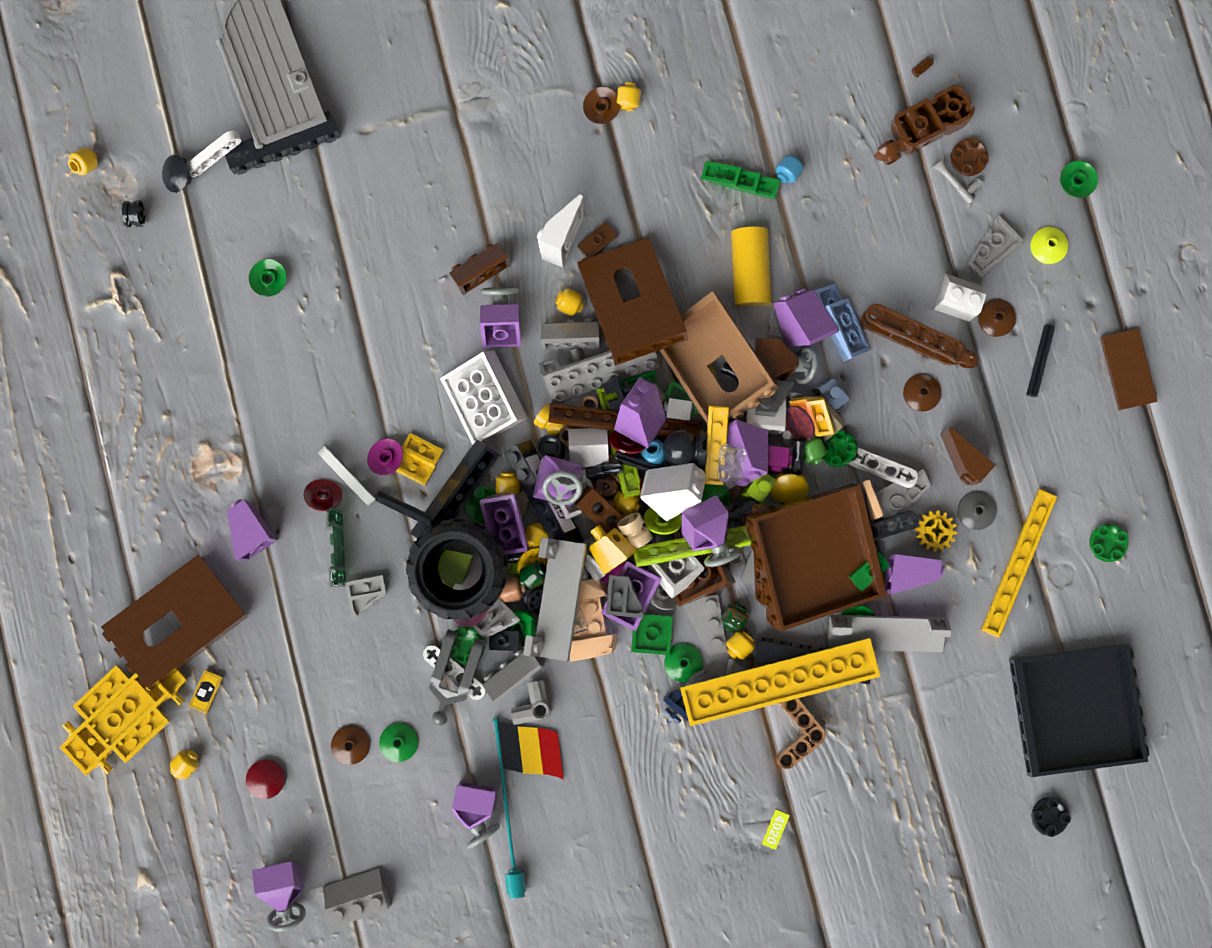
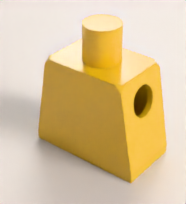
(610, 548)

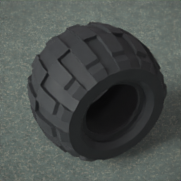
(433, 592)

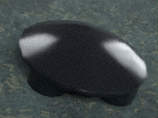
(176, 173)
(1050, 816)

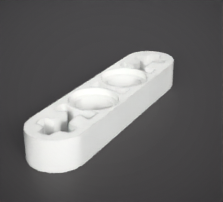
(213, 153)
(883, 463)
(346, 475)
(452, 675)

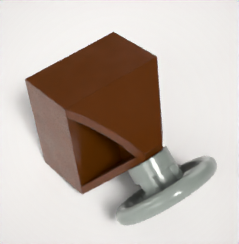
(783, 362)

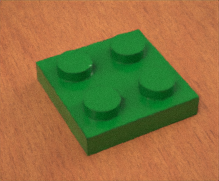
(653, 635)

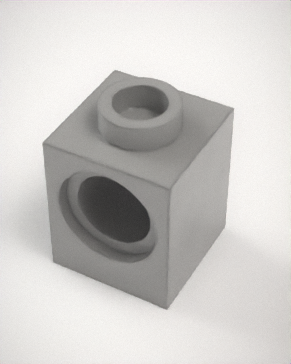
(677, 408)

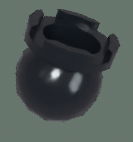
(686, 448)

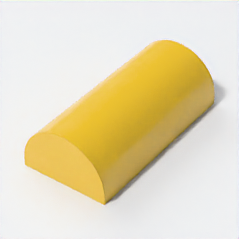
(751, 267)

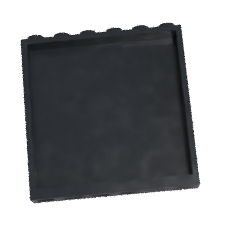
(1079, 710)

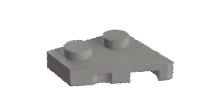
(364, 592)

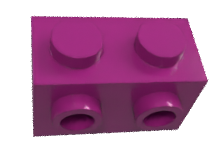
(778, 459)

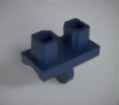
(672, 700)

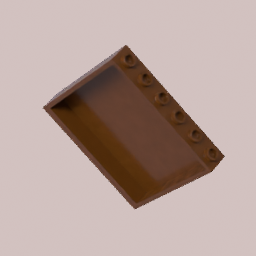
(810, 551)

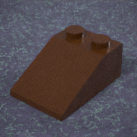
(966, 459)
(707, 582)

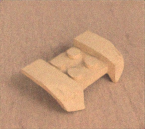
(595, 640)

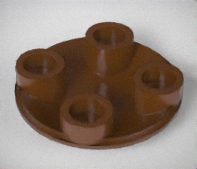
(969, 157)

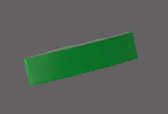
(740, 180)

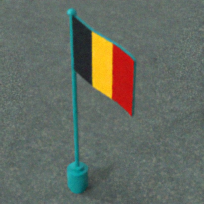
(528, 752)

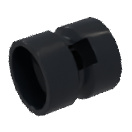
(550, 446)

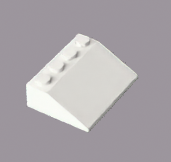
(560, 231)
(483, 397)

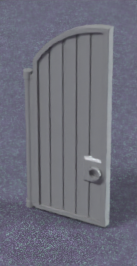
(268, 71)

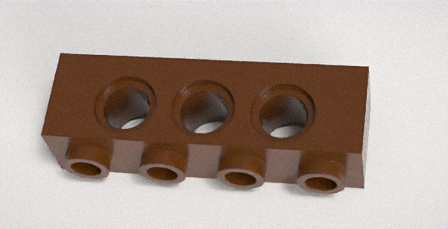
(586, 502)

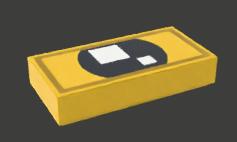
(206, 691)

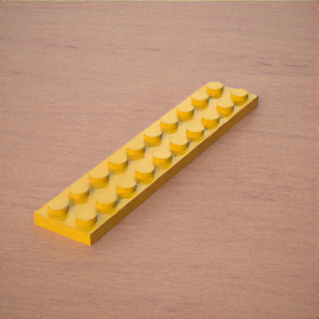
(780, 682)

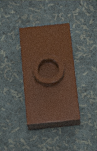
(597, 240)

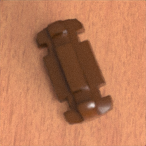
(922, 67)

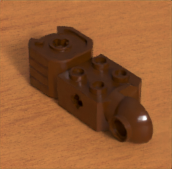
(926, 123)

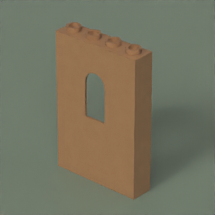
(711, 335)

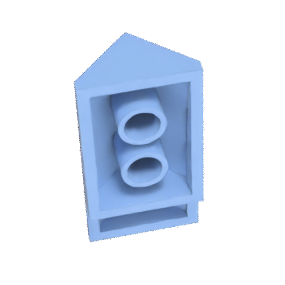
(850, 339)

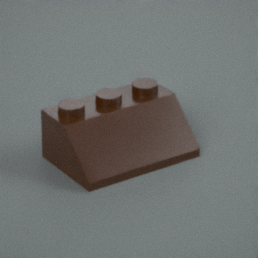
(479, 268)

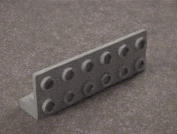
(590, 374)
(558, 600)
(890, 632)

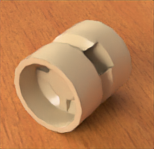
(633, 529)

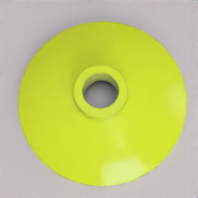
(1043, 251)

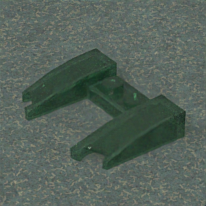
(334, 523)

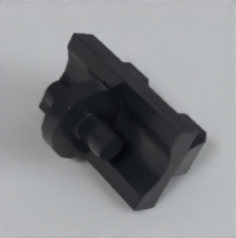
(613, 386)

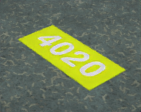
(775, 829)

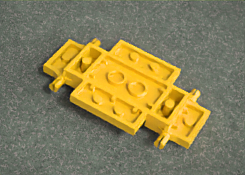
(118, 719)

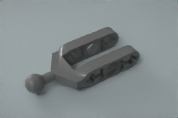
(445, 695)

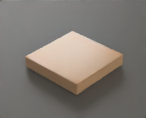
(872, 503)

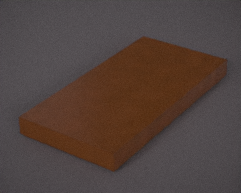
(1128, 369)

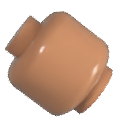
(513, 590)

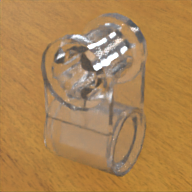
(774, 330)
(732, 464)

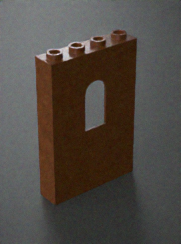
(641, 323)
(198, 604)

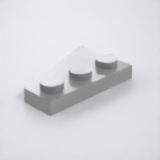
(706, 620)

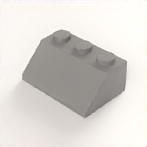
(569, 335)
(510, 676)
(355, 898)

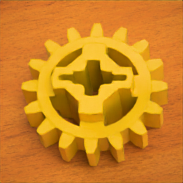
(935, 538)

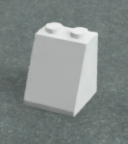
(960, 298)
(774, 425)
(673, 489)

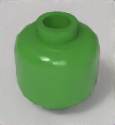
(814, 451)

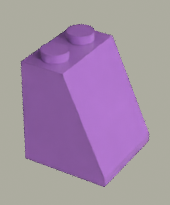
(803, 318)
(641, 413)
(755, 443)
(248, 530)
(911, 572)

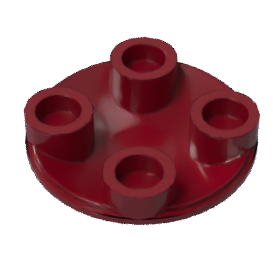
(265, 779)

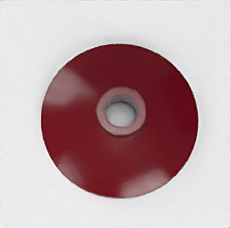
(624, 443)
(322, 489)

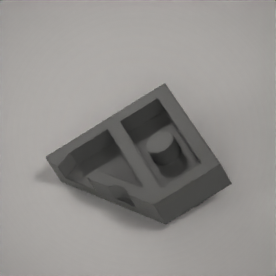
(771, 405)
(623, 598)

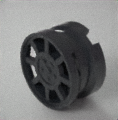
(133, 213)
(533, 599)

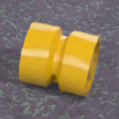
(542, 422)

